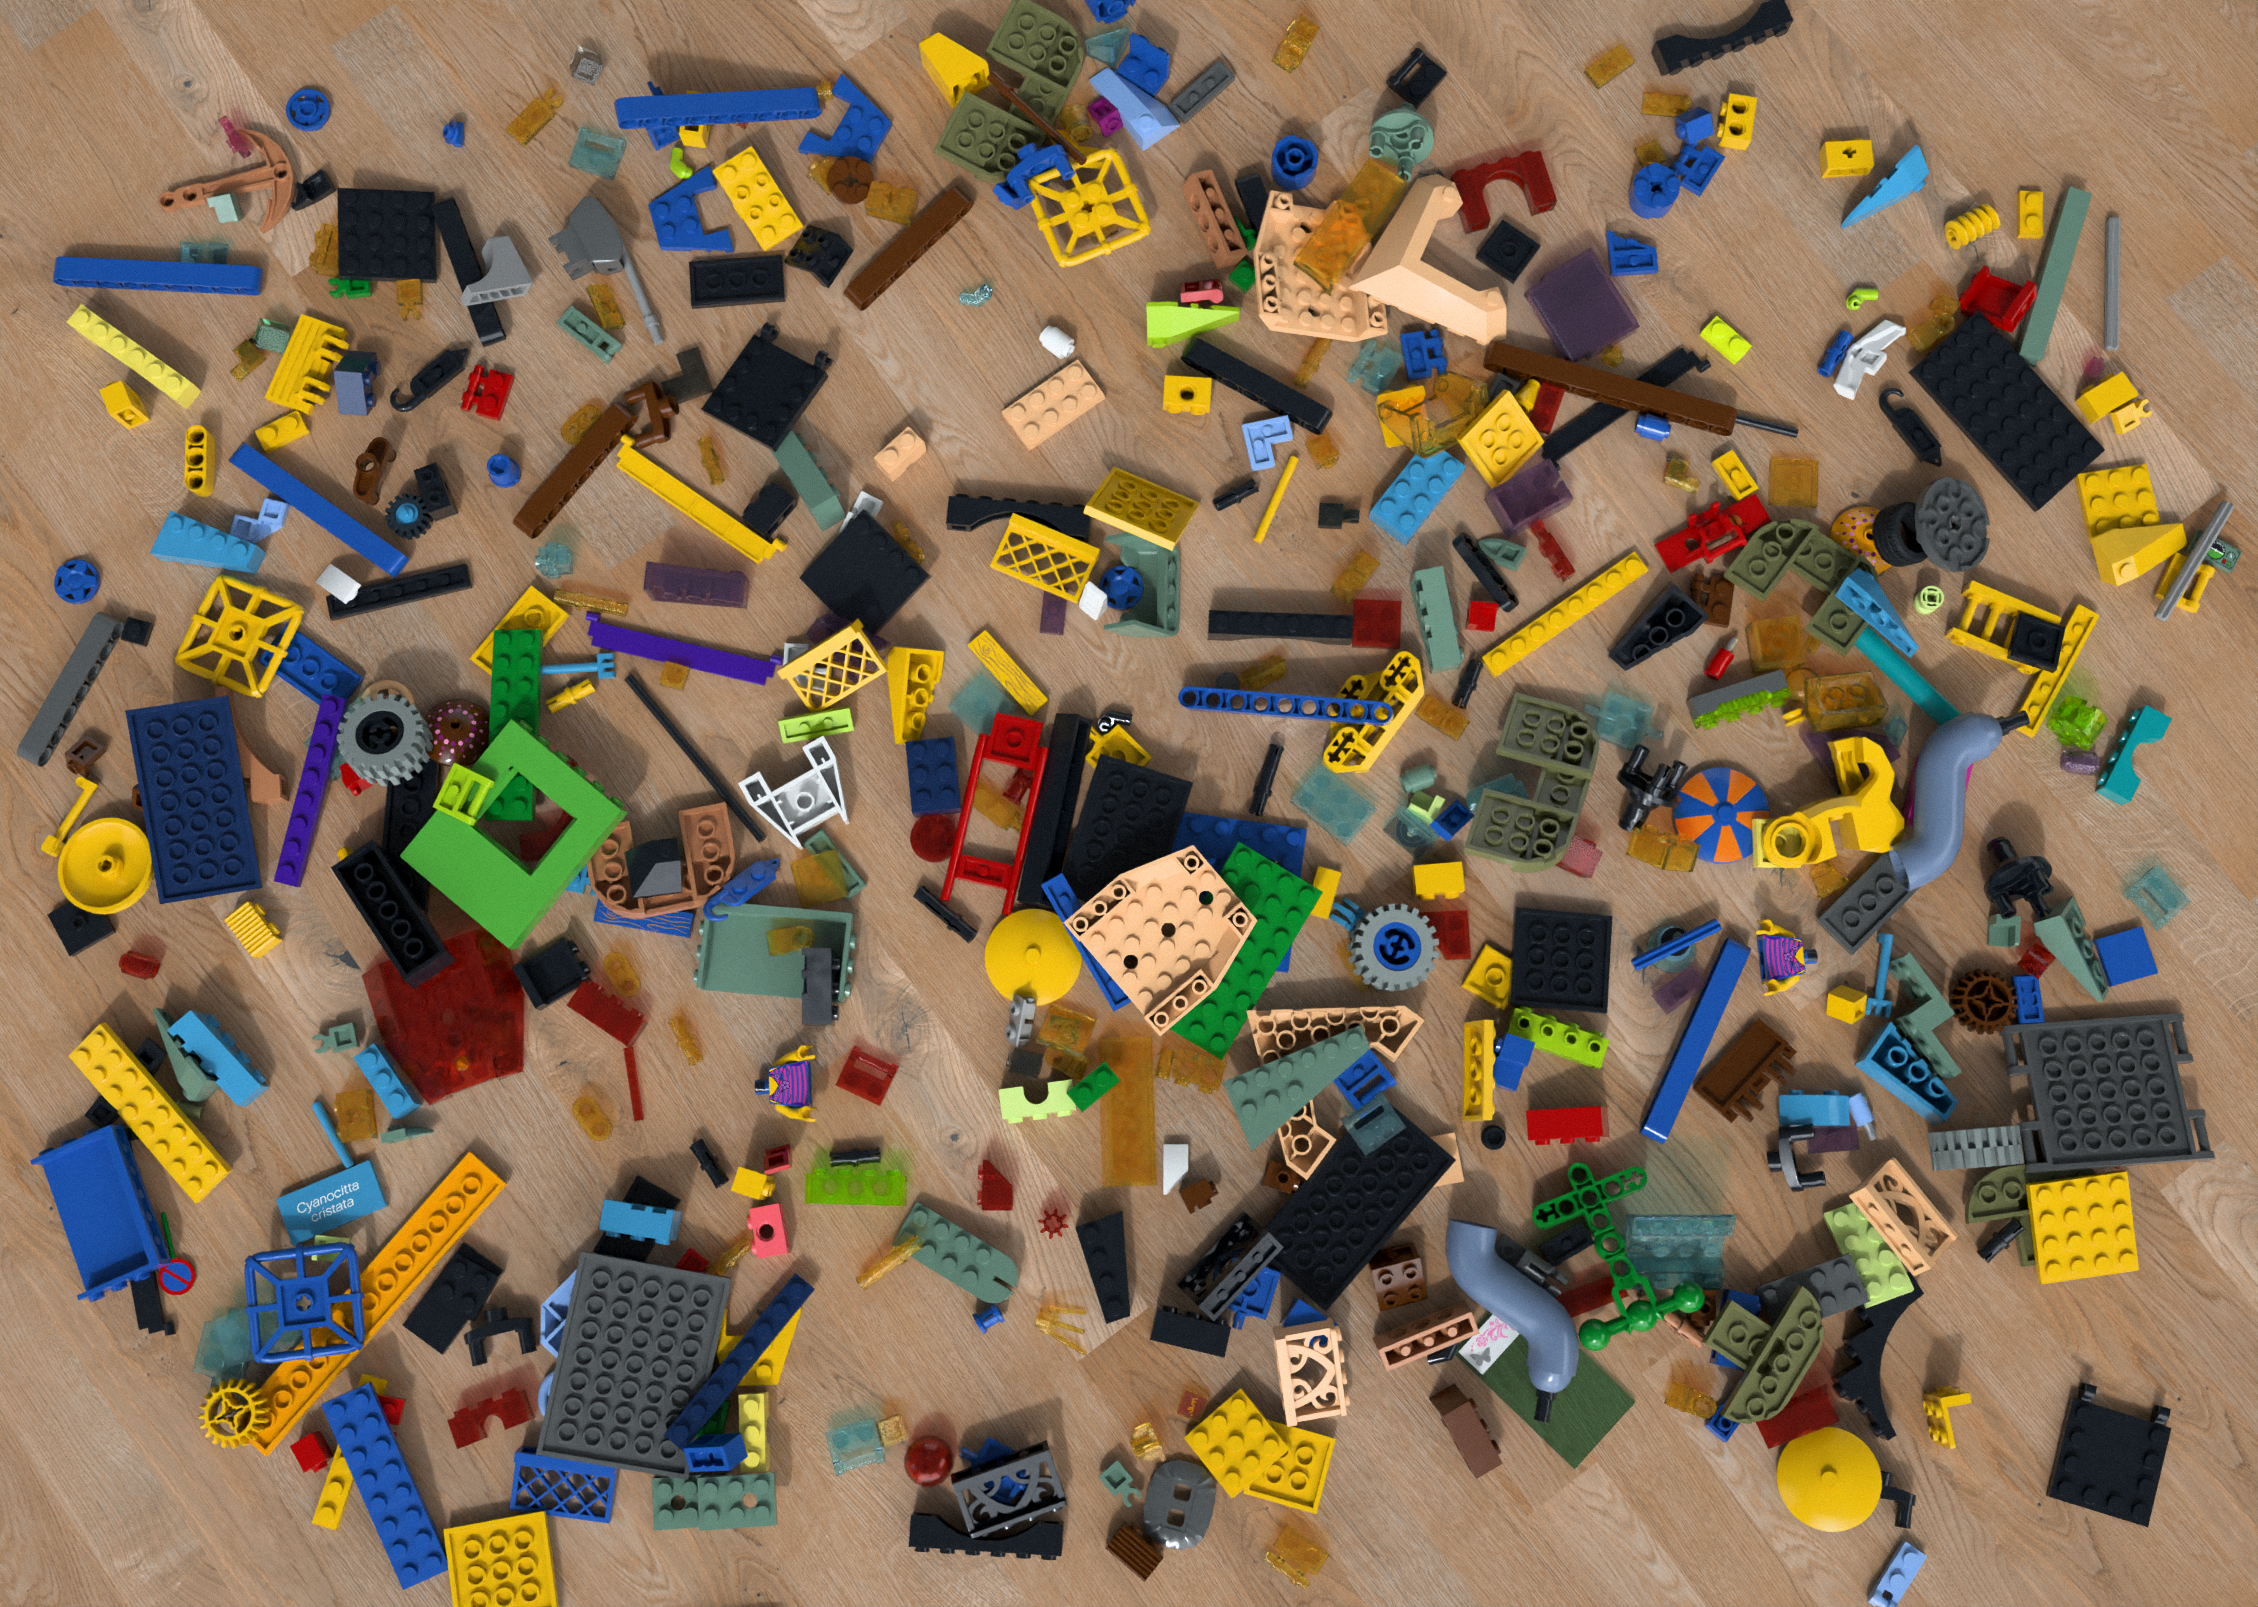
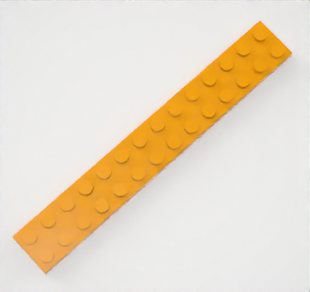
(386, 1286)

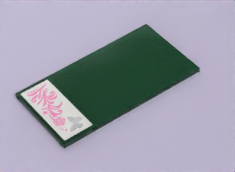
(1580, 1412)

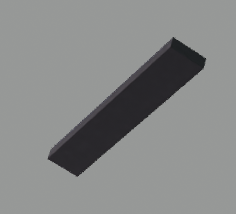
(401, 592)

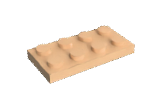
(1053, 405)

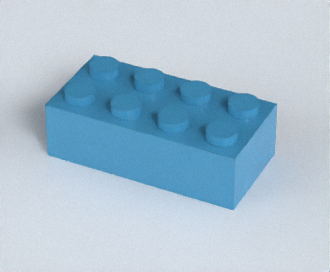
(1416, 495)

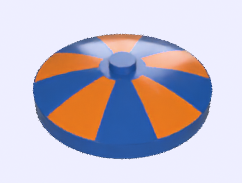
(1719, 813)

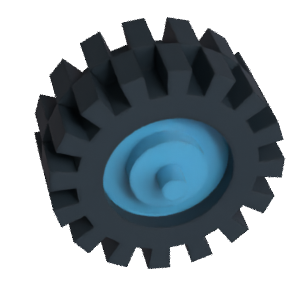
(408, 516)

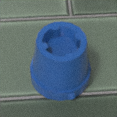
(503, 471)

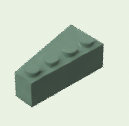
(809, 481)
(1436, 619)

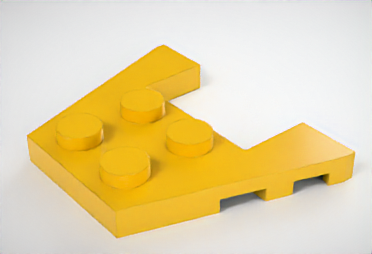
(771, 1363)

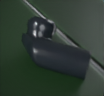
(1443, 1355)

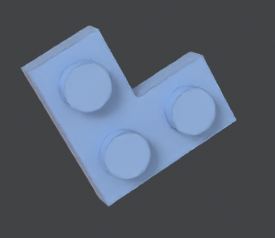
(1260, 436)

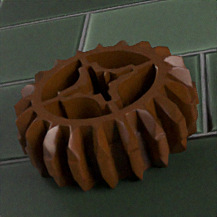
(1988, 982)

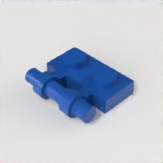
(1702, 170)
(1416, 358)

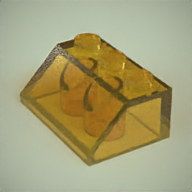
(1844, 701)

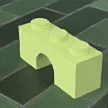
(1015, 1105)

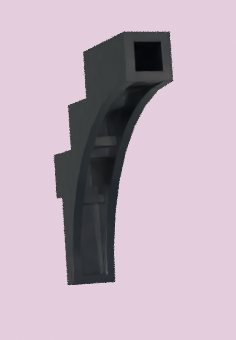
(1866, 1347)

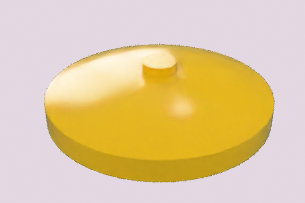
(106, 866)
(1032, 957)
(1829, 1479)

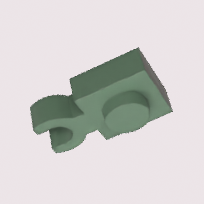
(340, 1039)
(1117, 1480)

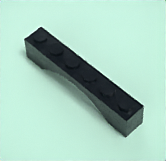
(1680, 52)
(970, 513)
(1254, 625)
(932, 1531)

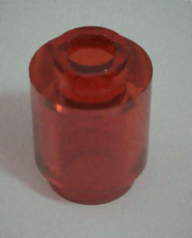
(139, 965)

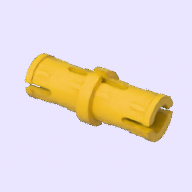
(570, 695)

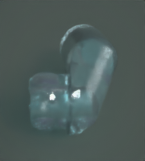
(978, 298)

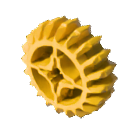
(229, 1404)

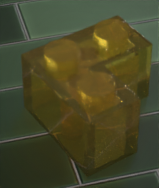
(1663, 850)

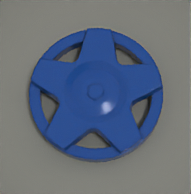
(308, 110)
(76, 581)
(1122, 587)

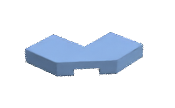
(269, 521)

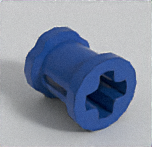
(992, 1310)

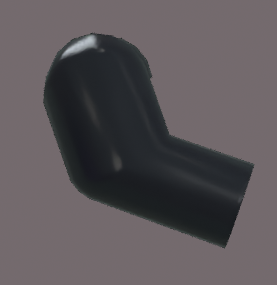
(1113, 718)

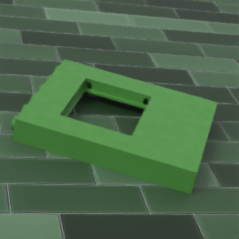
(485, 875)

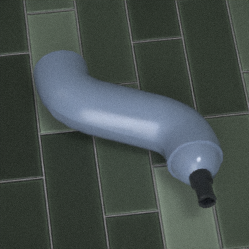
(1942, 794)
(1519, 1304)

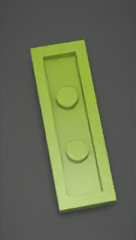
(816, 724)

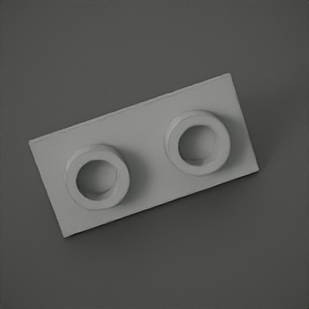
(1018, 1031)

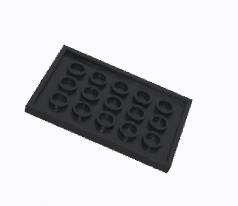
(1124, 824)

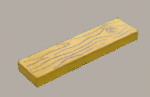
(1007, 673)

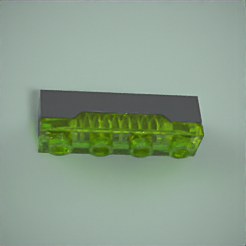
(1739, 699)

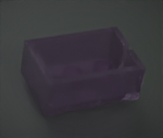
(1528, 498)

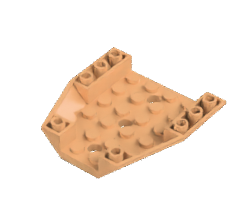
(1288, 292)
(1171, 970)

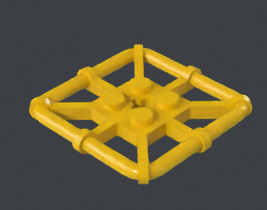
(1102, 211)
(242, 650)

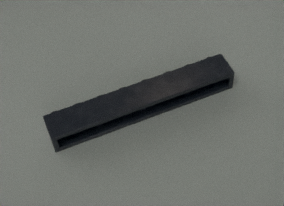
(1054, 807)

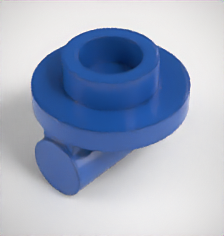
(454, 133)

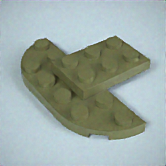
(2004, 1195)
(1770, 1356)

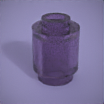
(2079, 762)

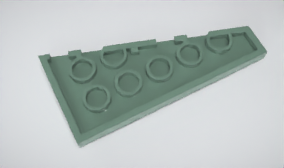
(1281, 1088)

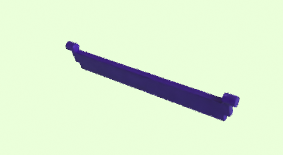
(681, 653)

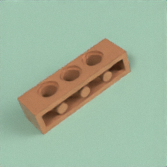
(1214, 219)
(1425, 1335)

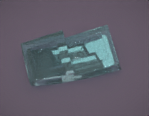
(203, 253)

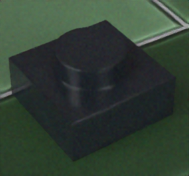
(137, 631)

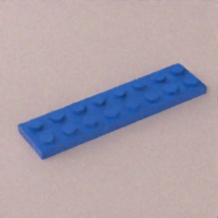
(386, 1485)

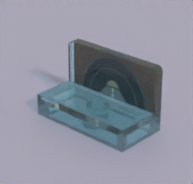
(1410, 833)

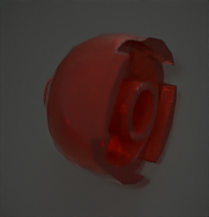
(929, 1461)

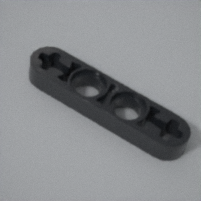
(1485, 572)

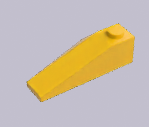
(911, 685)

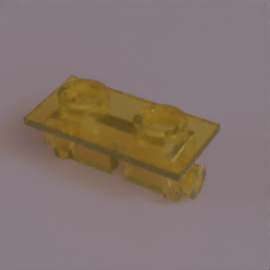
(1665, 104)
(1272, 670)

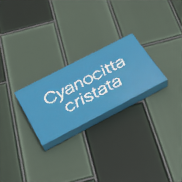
(332, 1202)

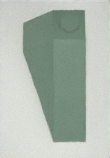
(2066, 940)
(196, 1082)

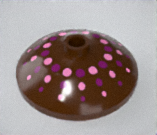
(461, 744)

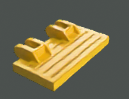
(305, 365)

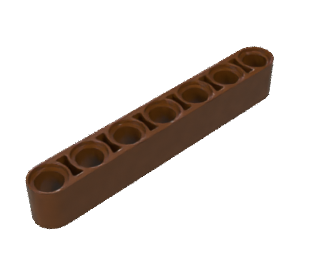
(908, 248)
(575, 470)

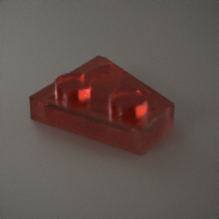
(1452, 932)

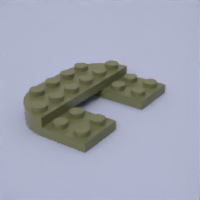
(1814, 558)

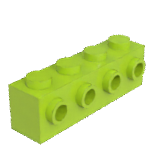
(1558, 1039)

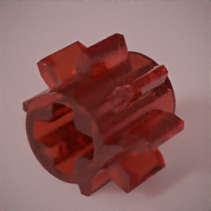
(1057, 1229)

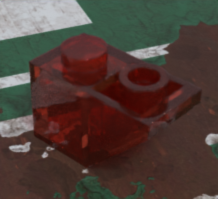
(996, 1189)

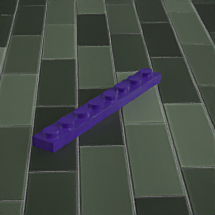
(311, 791)

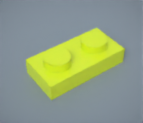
(1725, 340)

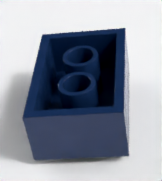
(933, 776)

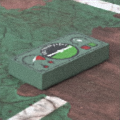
(2219, 555)

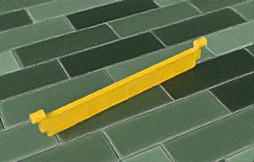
(695, 505)

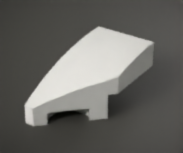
(1174, 1165)

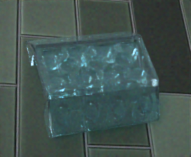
(1677, 1248)

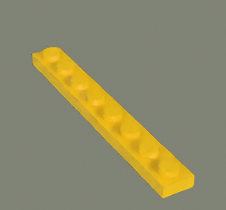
(1564, 614)

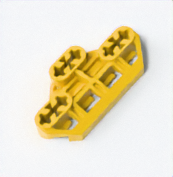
(1373, 689)

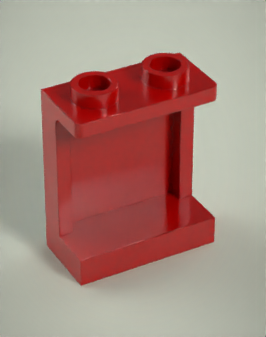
(1997, 299)

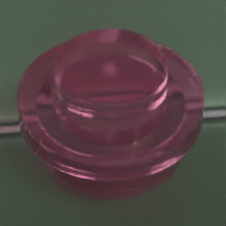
(2095, 367)

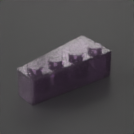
(695, 585)

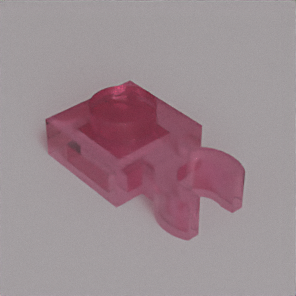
(235, 141)

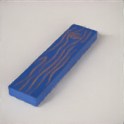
(673, 923)

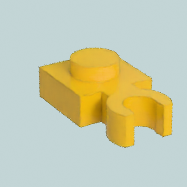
(2127, 415)

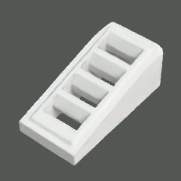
(1093, 601)

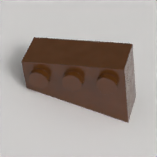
(1467, 1430)

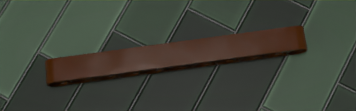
(1611, 388)

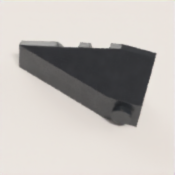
(1660, 625)

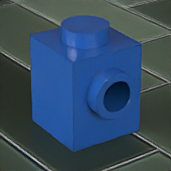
(1694, 125)

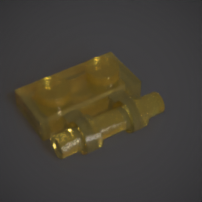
(1301, 1550)

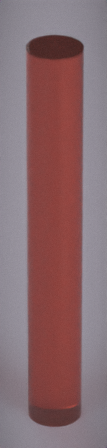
(633, 1084)

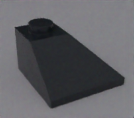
(654, 868)

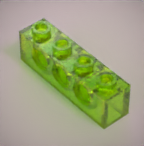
(816, 1192)

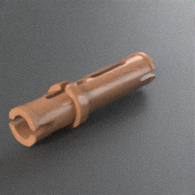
(1681, 1326)

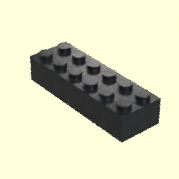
(393, 914)

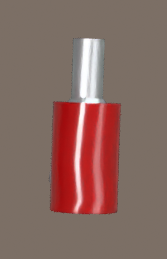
(1721, 660)

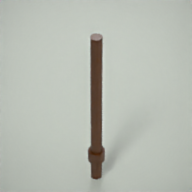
(1007, 92)

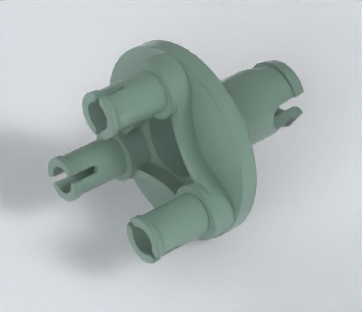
(1401, 139)

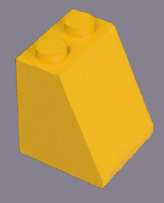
(953, 67)

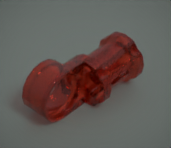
(1018, 787)

